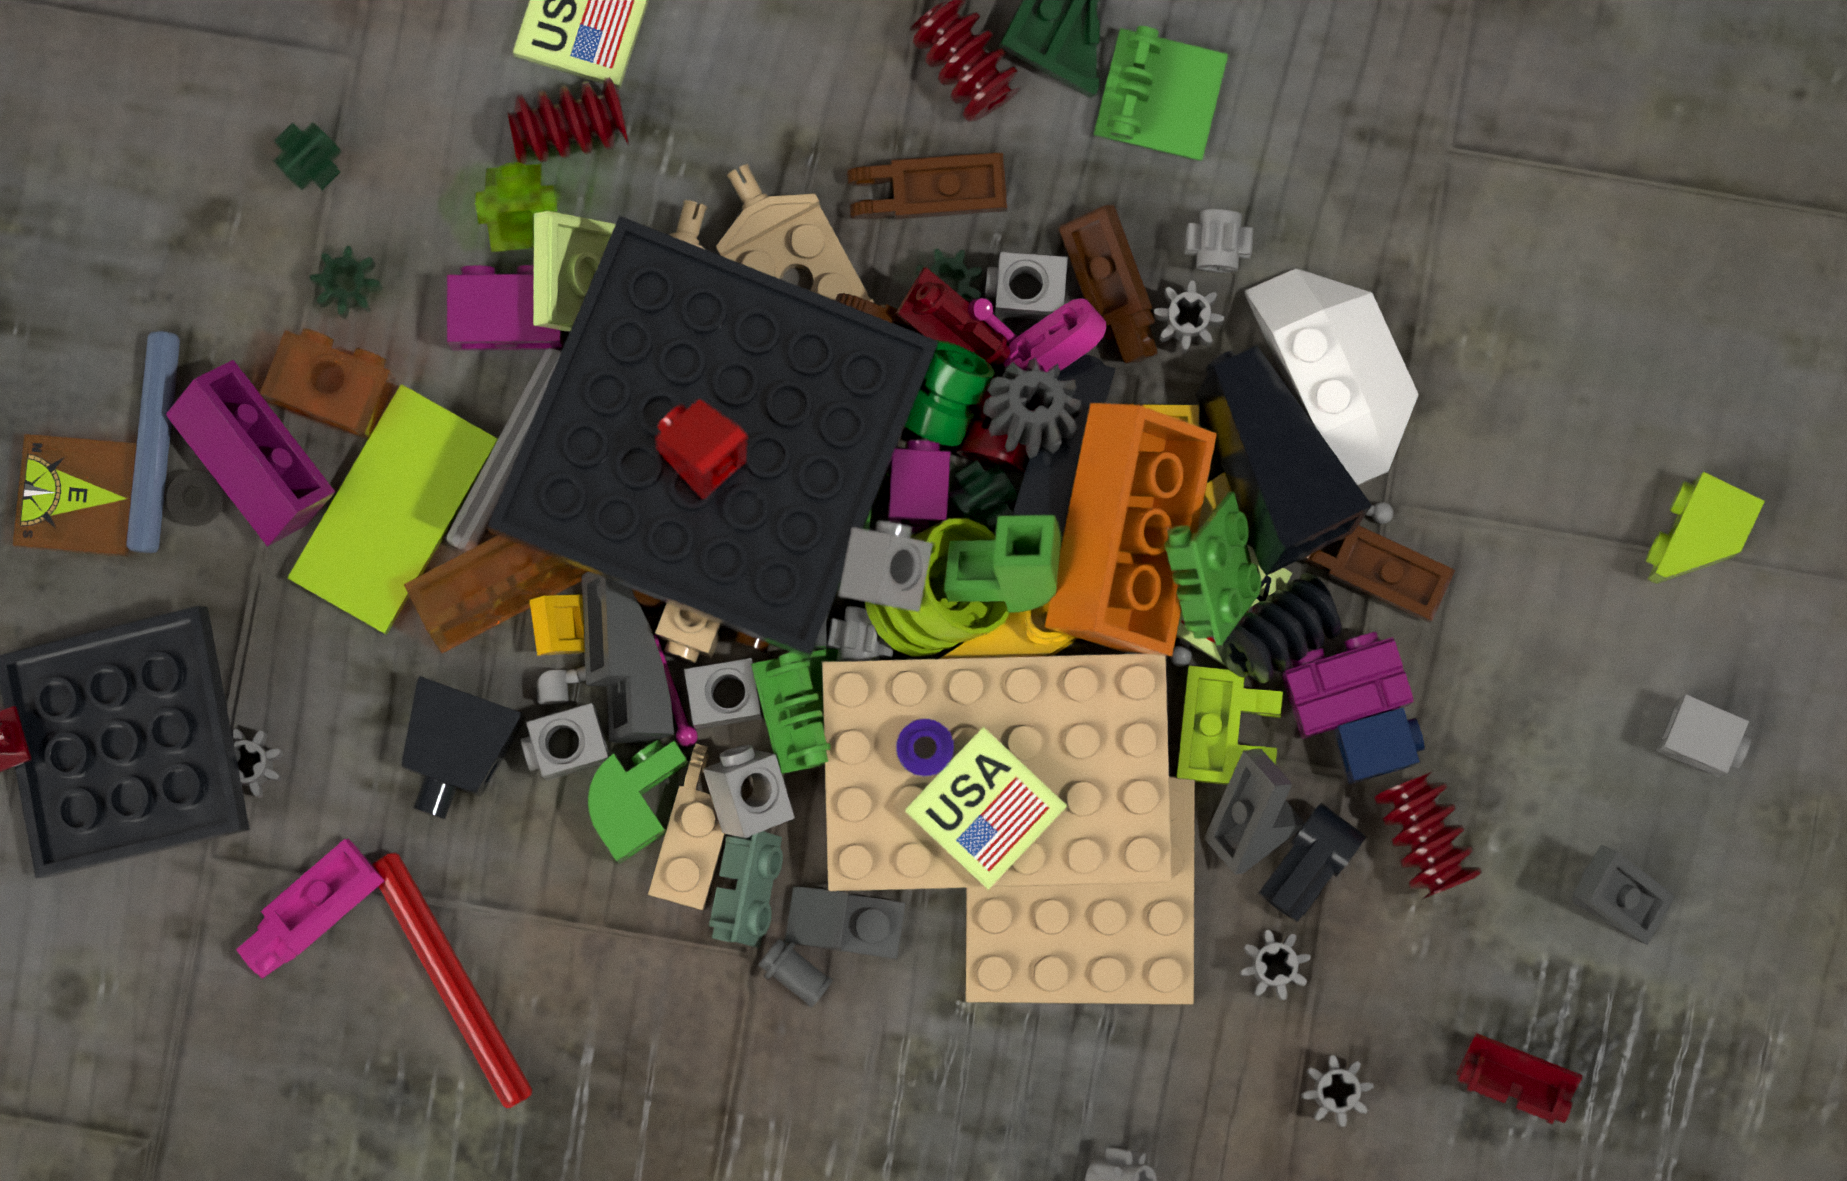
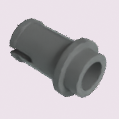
(795, 972)

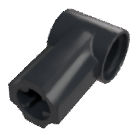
(1318, 852)

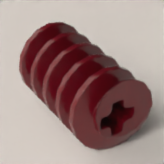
(964, 59)
(567, 121)
(1427, 835)

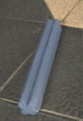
(153, 442)

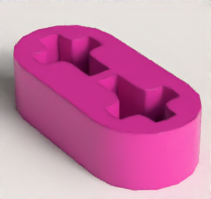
(1059, 337)

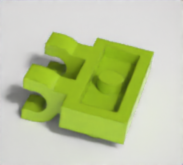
(1212, 723)

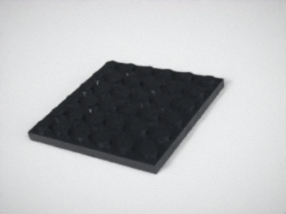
(794, 370)

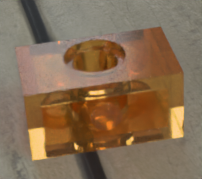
(351, 408)

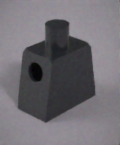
(455, 743)

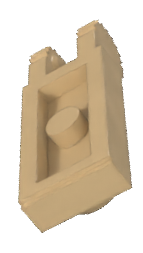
(690, 842)

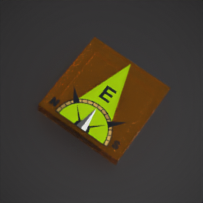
(74, 495)

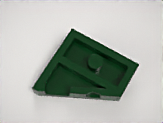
(1057, 40)

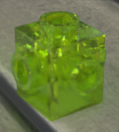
(509, 204)

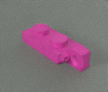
(310, 907)

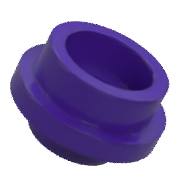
(911, 733)

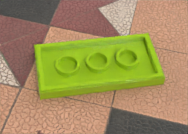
(393, 509)

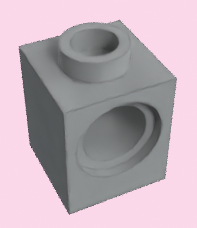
(1046, 269)
(886, 567)
(701, 685)
(1705, 737)
(591, 749)
(766, 805)

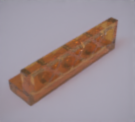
(485, 589)

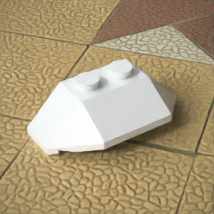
(1338, 365)

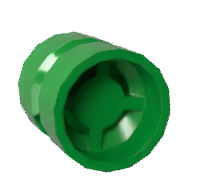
(949, 388)

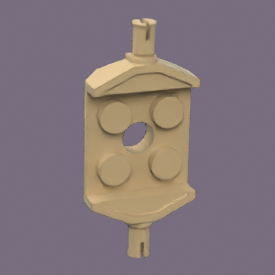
(788, 234)

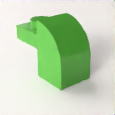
(1012, 569)
(617, 799)

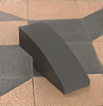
(626, 661)

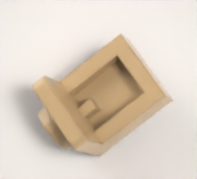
(687, 633)

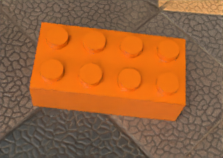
(1130, 487)

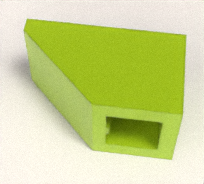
(1708, 528)

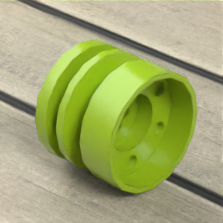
(939, 622)

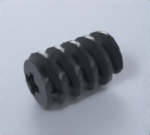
(1281, 629)

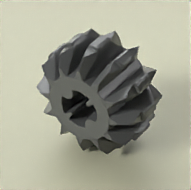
(1047, 423)

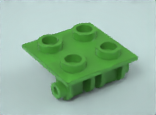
(1160, 93)
(1214, 571)
(794, 707)

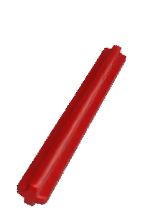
(452, 981)

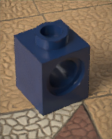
(1379, 745)

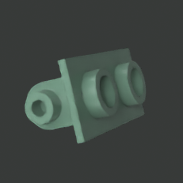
(745, 912)

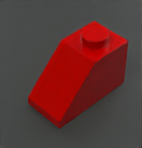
(701, 446)

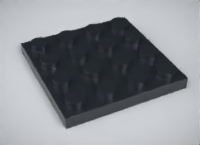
(124, 742)

